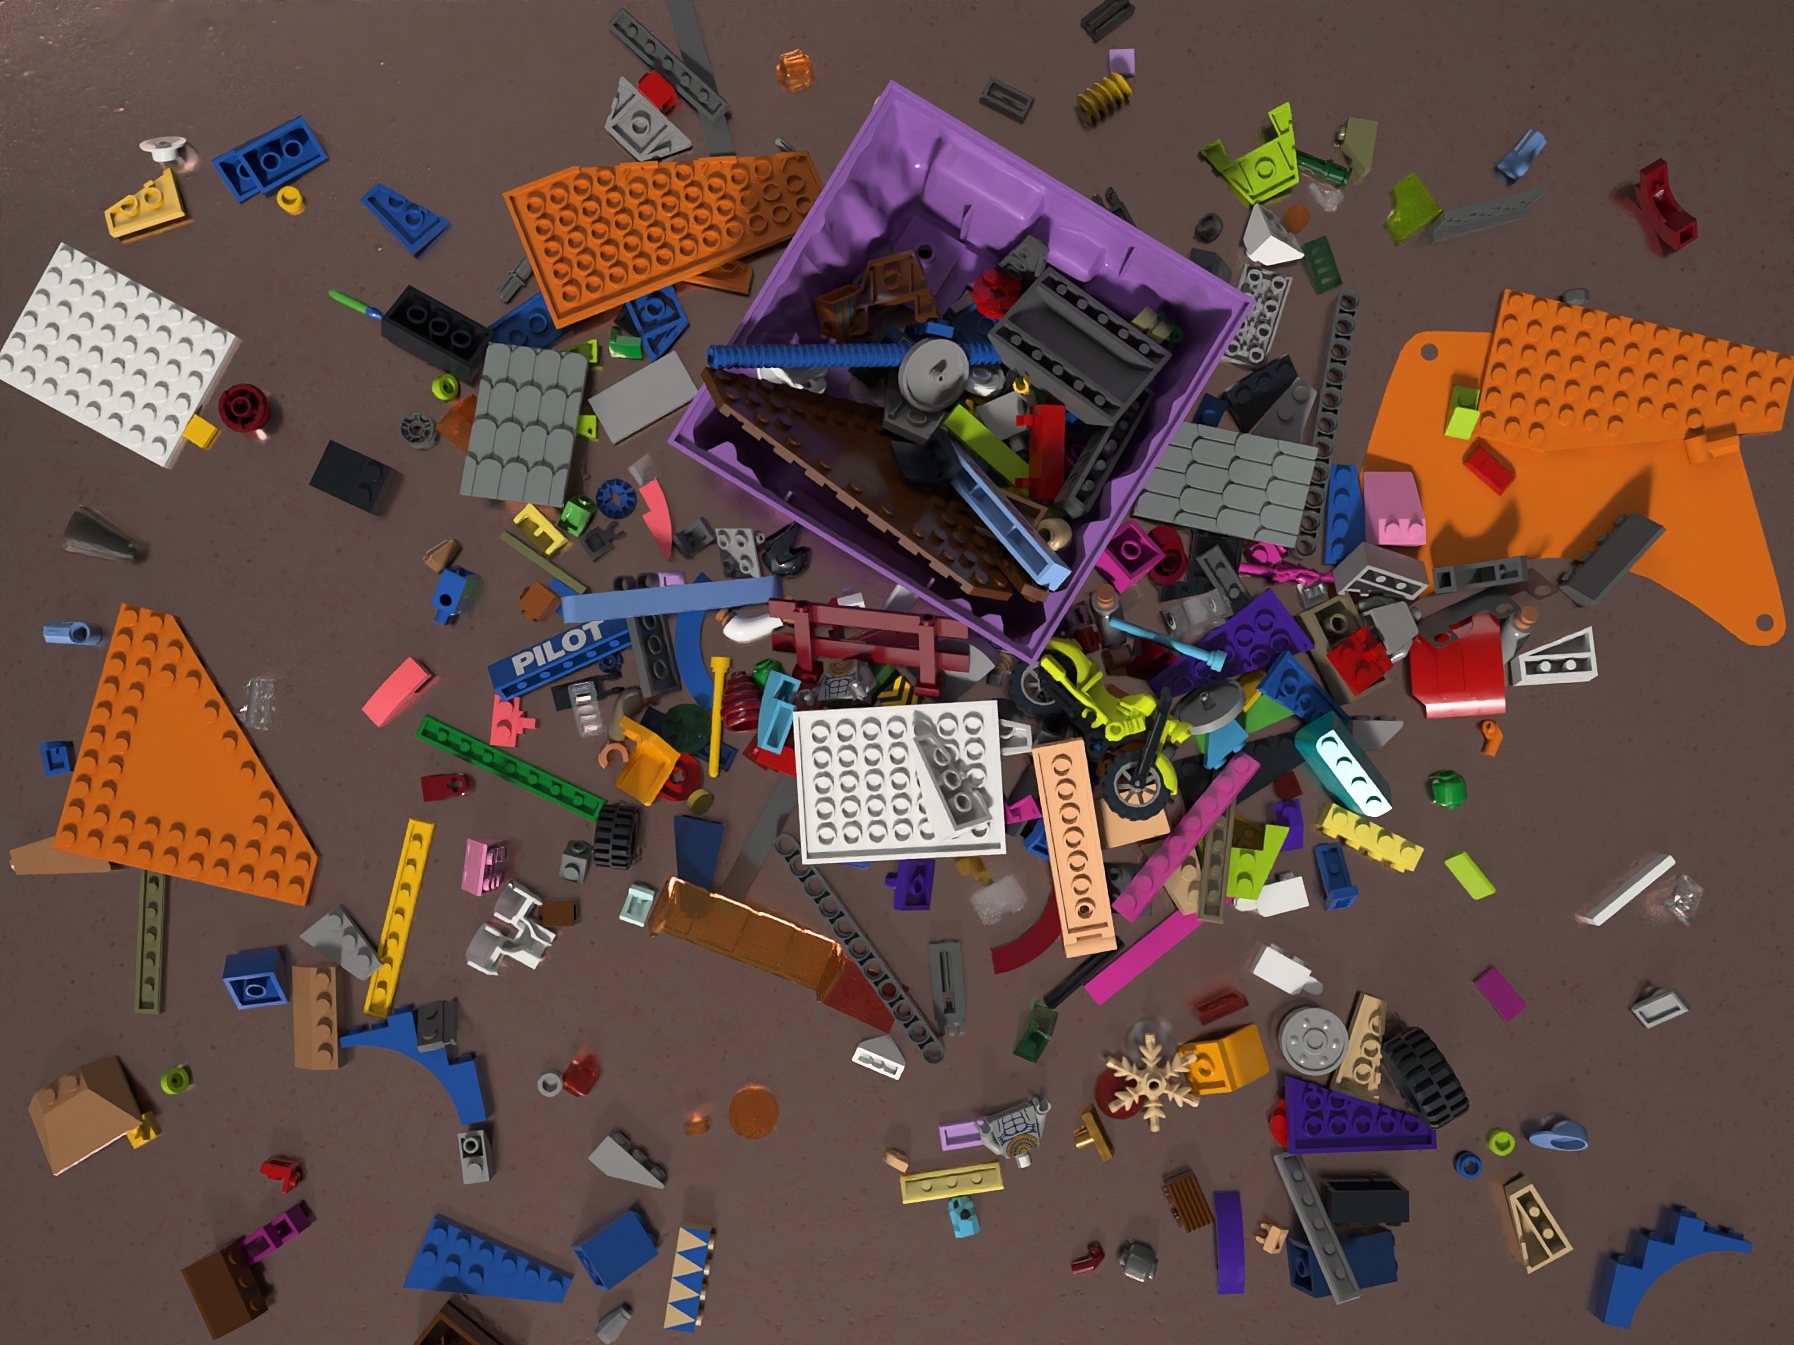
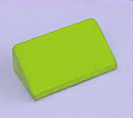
(1469, 875)

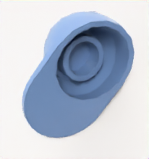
(1564, 1135)

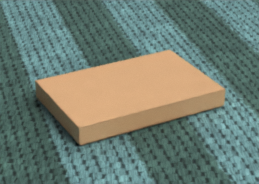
(1118, 831)

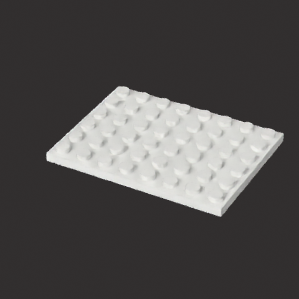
(114, 355)
(863, 784)

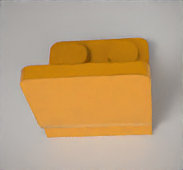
(648, 764)
(1226, 1062)

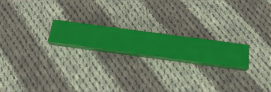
(510, 768)

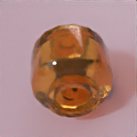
(794, 67)

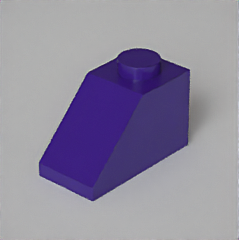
(1289, 814)

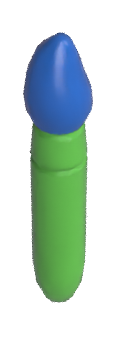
(370, 311)

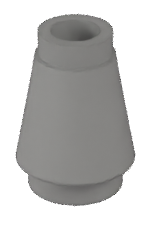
(612, 1325)

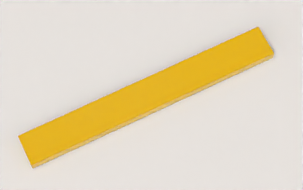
(399, 917)

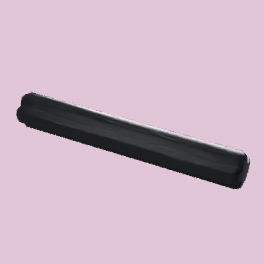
(1081, 975)

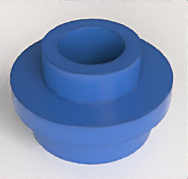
(1476, 1167)

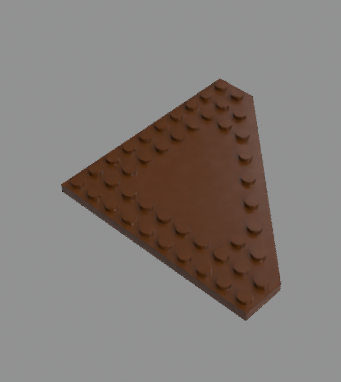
(850, 452)

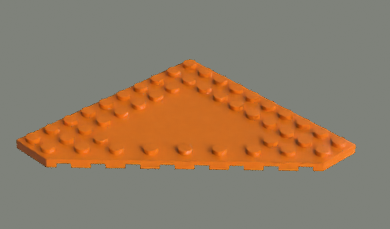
(174, 777)

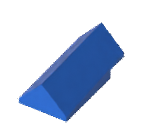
(269, 159)

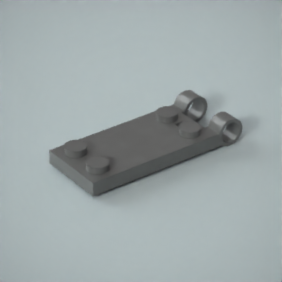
(650, 643)

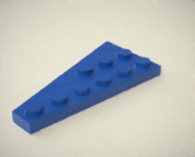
(471, 1264)

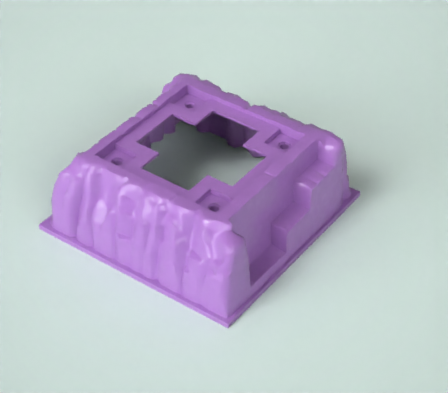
(947, 189)

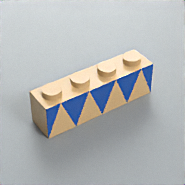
(688, 1277)

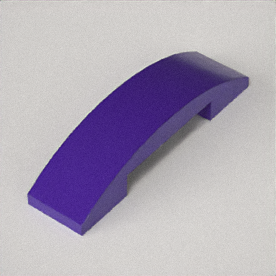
(1229, 1242)

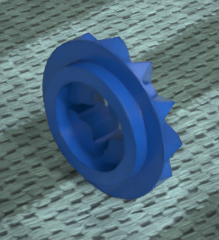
(627, 500)

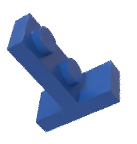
(1335, 877)

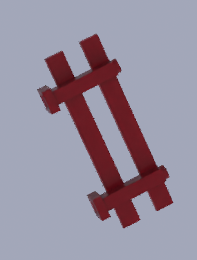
(925, 656)

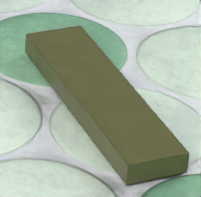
(544, 562)

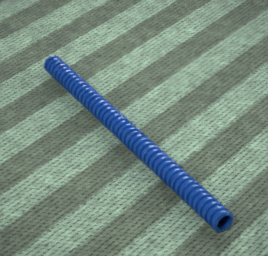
(831, 355)

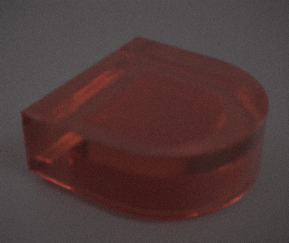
(1287, 786)

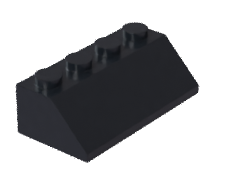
(437, 333)

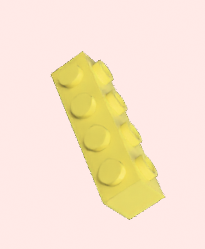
(1369, 836)

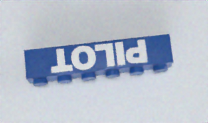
(558, 656)

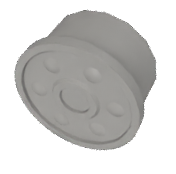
(1313, 1040)

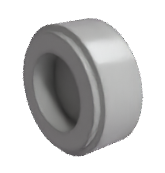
(550, 1083)

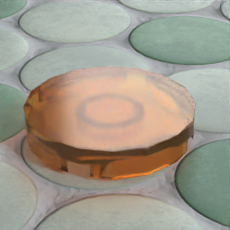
(753, 1113)

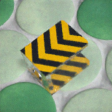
(900, 693)

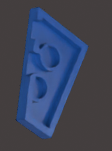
(405, 220)

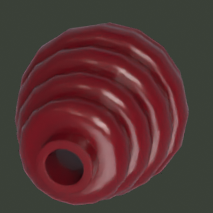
(741, 703)

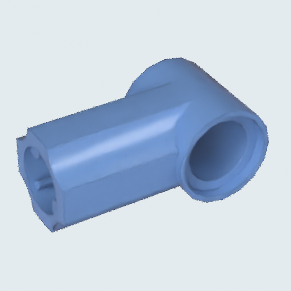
(1519, 159)
(71, 633)

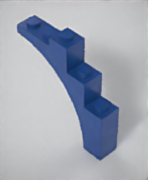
(460, 1077)
(1629, 1279)

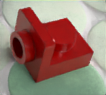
(279, 1169)

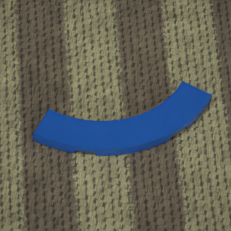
(689, 654)

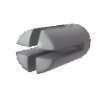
(782, 143)

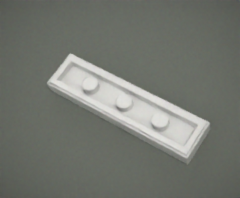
(1630, 889)

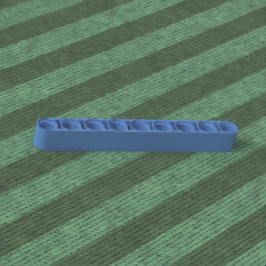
(670, 599)

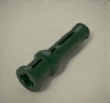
(1325, 169)

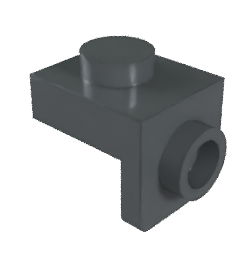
(694, 537)
(575, 861)

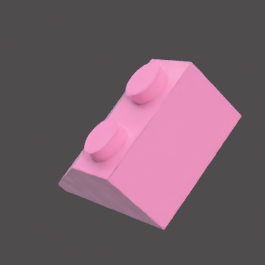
(1393, 510)

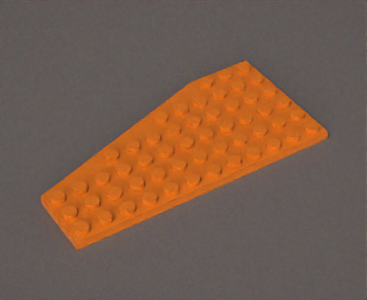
(650, 224)
(1605, 380)

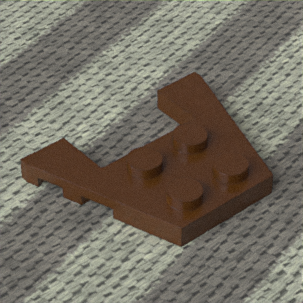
(892, 282)

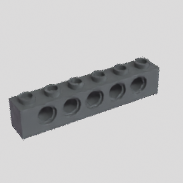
(1099, 459)

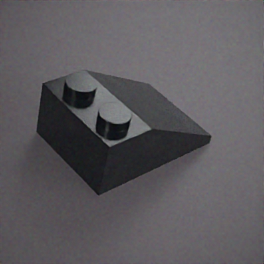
(353, 478)

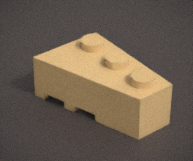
(1184, 882)
(1535, 1226)

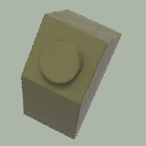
(1358, 143)

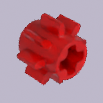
(1089, 639)

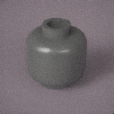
(1139, 1262)

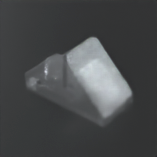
(1684, 900)

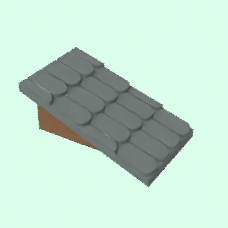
(525, 425)
(1230, 484)

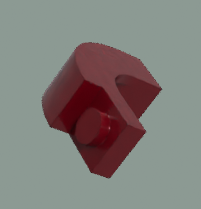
(1661, 208)

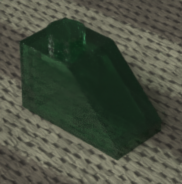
(1036, 1033)

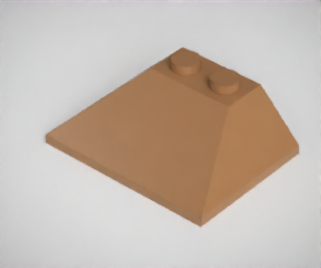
(83, 1112)

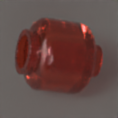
(580, 1077)

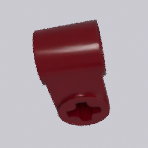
(442, 786)

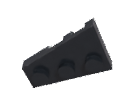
(1258, 391)

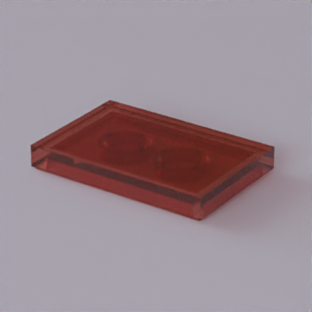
(859, 1000)

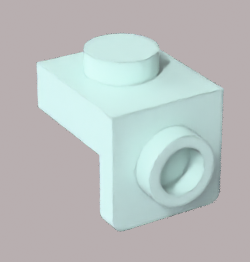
(637, 904)

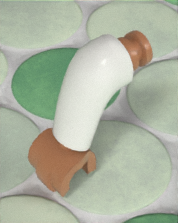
(748, 628)

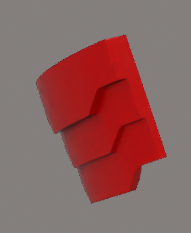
(1463, 675)

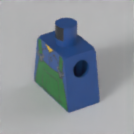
(454, 584)

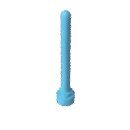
(1213, 658)

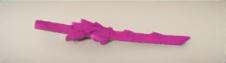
(1287, 571)

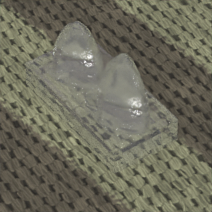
(260, 702)

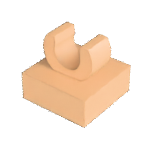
(1275, 1238)

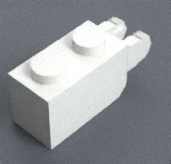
(1277, 896)
(1284, 972)

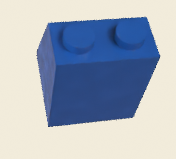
(615, 1250)

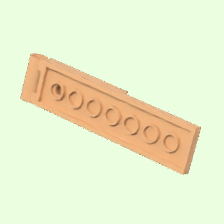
(1074, 847)

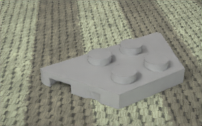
(642, 126)

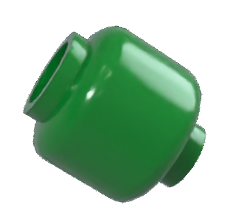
(762, 670)
(1449, 789)

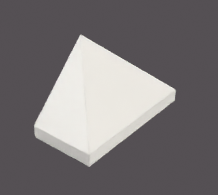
(881, 1055)

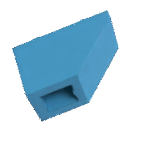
(1222, 742)

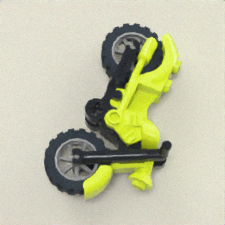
(1105, 722)

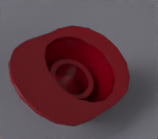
(1175, 562)

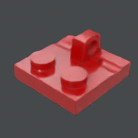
(1360, 660)

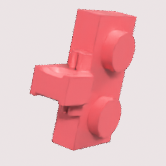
(509, 722)

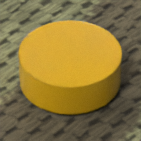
(290, 198)

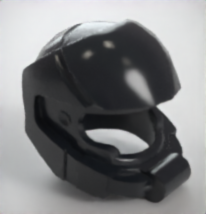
(780, 556)

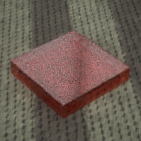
(1220, 1007)

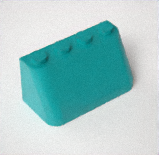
(1343, 766)

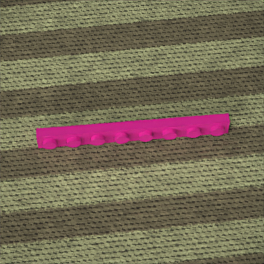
(1185, 836)

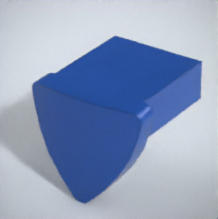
(56, 757)

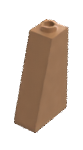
(43, 859)

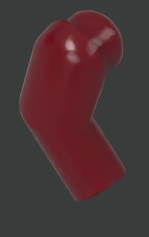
(1091, 1263)

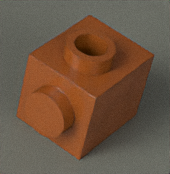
(537, 601)

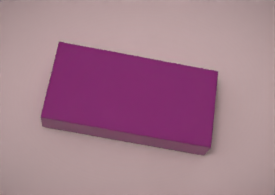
(1500, 993)

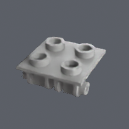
(739, 551)

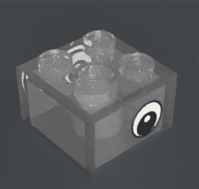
(1197, 614)

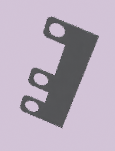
(1486, 599)

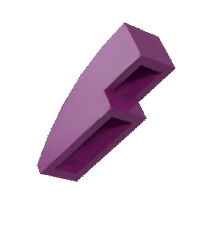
(274, 1234)

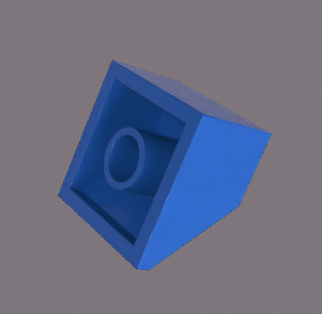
(256, 978)

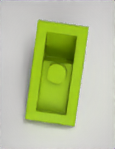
(1462, 412)

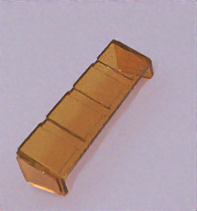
(747, 936)

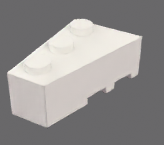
(1557, 662)

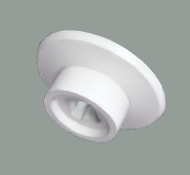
(163, 147)

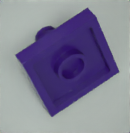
(912, 884)

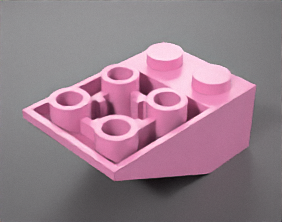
(482, 865)

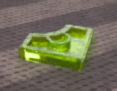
(1413, 208)

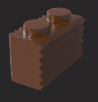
(1189, 1202)

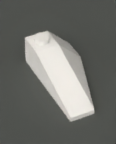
(947, 797)

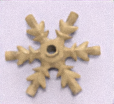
(1150, 1074)

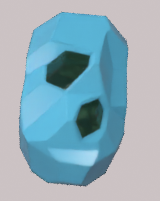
(963, 1216)

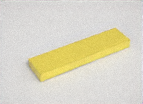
(951, 1182)

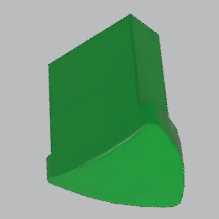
(625, 346)

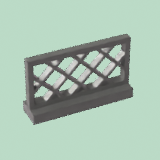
(1483, 215)

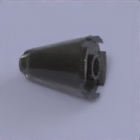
(98, 538)

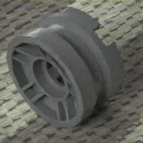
(407, 430)

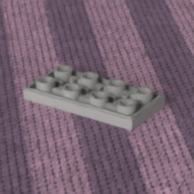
(1256, 335)
(643, 397)

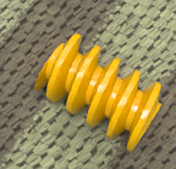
(1102, 95)

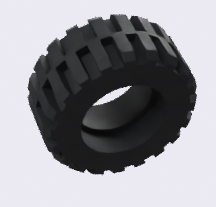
(1424, 1078)

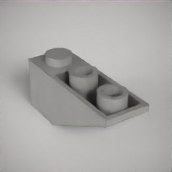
(620, 1161)

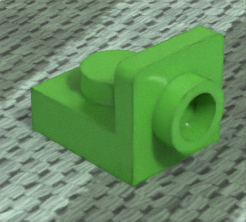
(577, 514)

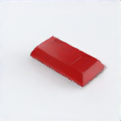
(1489, 470)

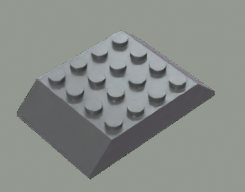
(1076, 350)

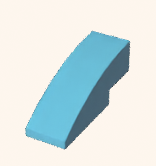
(776, 711)

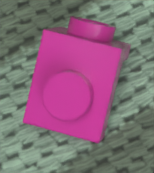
(1266, 553)

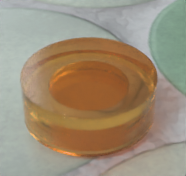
(1296, 218)
(696, 1126)

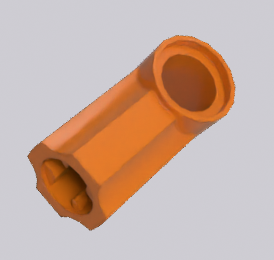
(1706, 447)

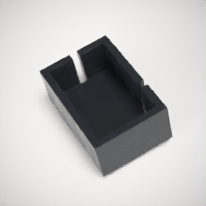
(1355, 1203)

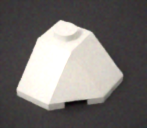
(1268, 240)

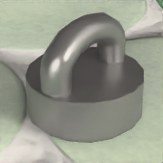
(1210, 226)

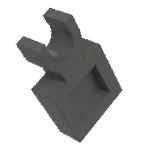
(597, 542)

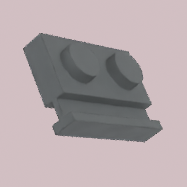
(437, 1025)

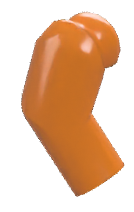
(1494, 736)

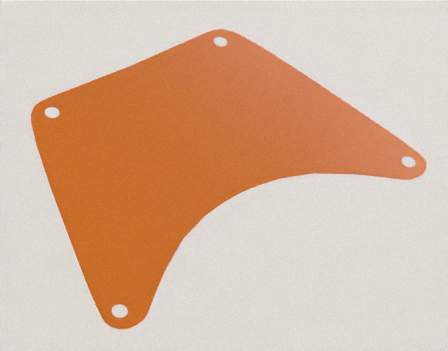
(1570, 497)

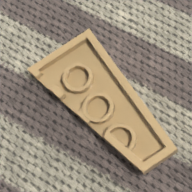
(1359, 1071)

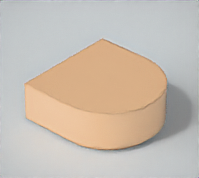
(896, 1160)

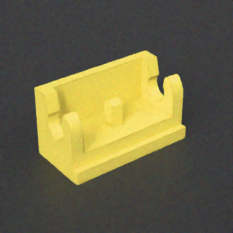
(540, 530)

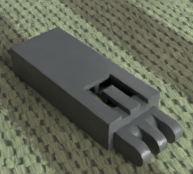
(947, 977)

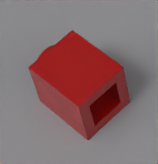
(657, 90)

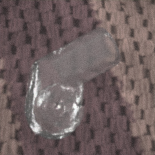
(1325, 198)

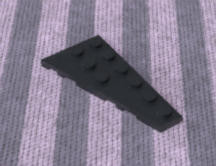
(1274, 753)

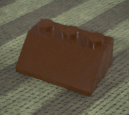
(224, 1290)

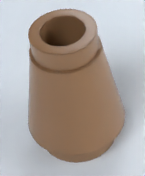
(441, 555)

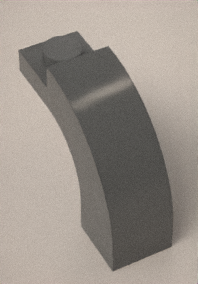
(1480, 575)

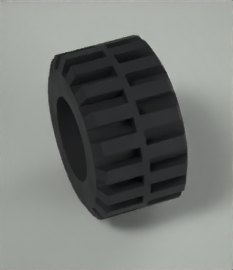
(615, 837)

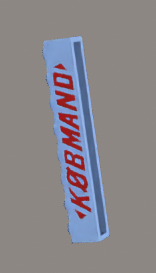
(1008, 523)

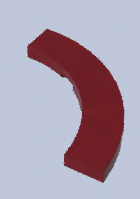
(1032, 943)

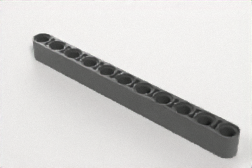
(1330, 413)
(862, 960)

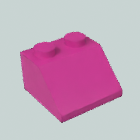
(1129, 556)

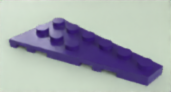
(1249, 638)
(1337, 1123)

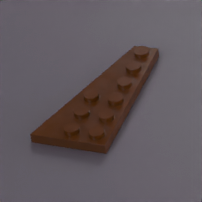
(1015, 572)

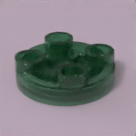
(686, 728)

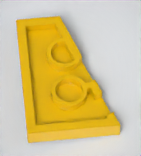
(150, 206)

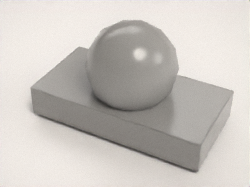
(1661, 1007)

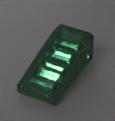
(1313, 268)

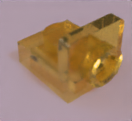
(973, 865)

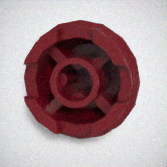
(243, 407)

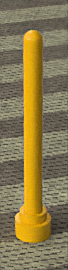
(720, 667)

